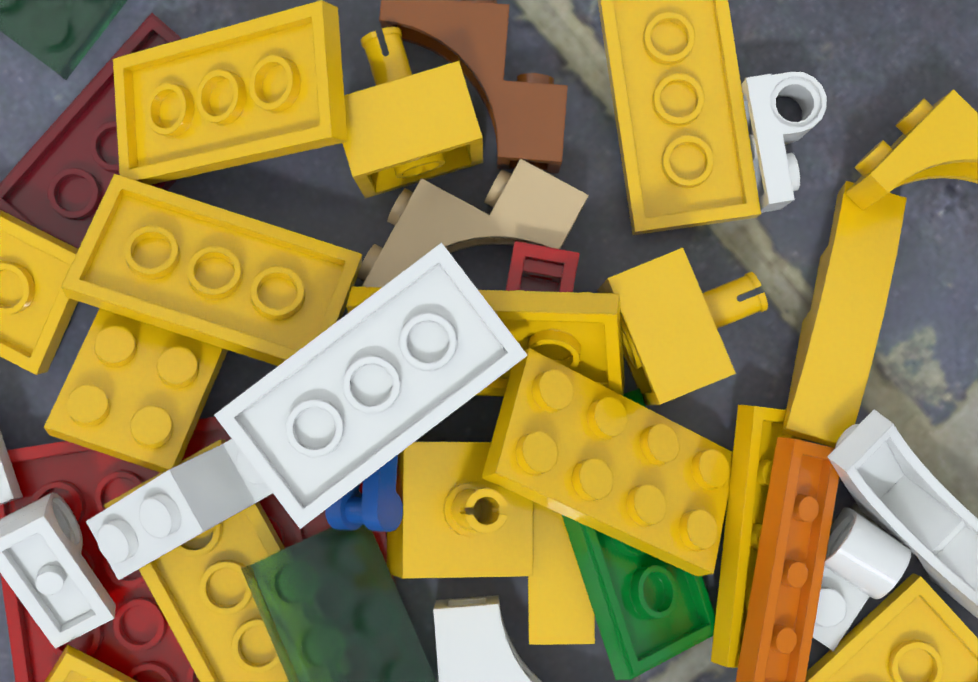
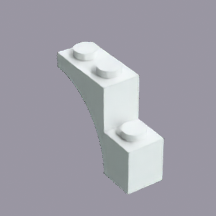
(910, 505)
(176, 508)
(475, 643)

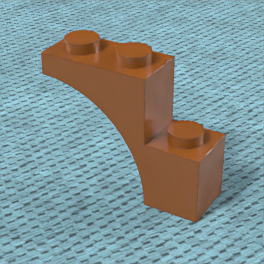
(524, 112)

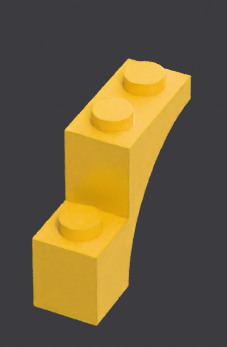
(934, 145)

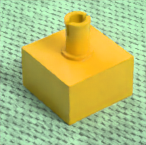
(408, 122)
(673, 326)
(457, 519)

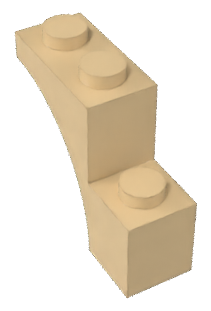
(526, 209)

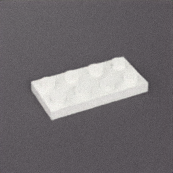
(370, 385)

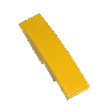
(844, 319)
(556, 592)

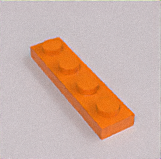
(789, 564)

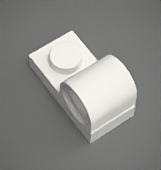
(769, 132)
(858, 565)
(48, 572)

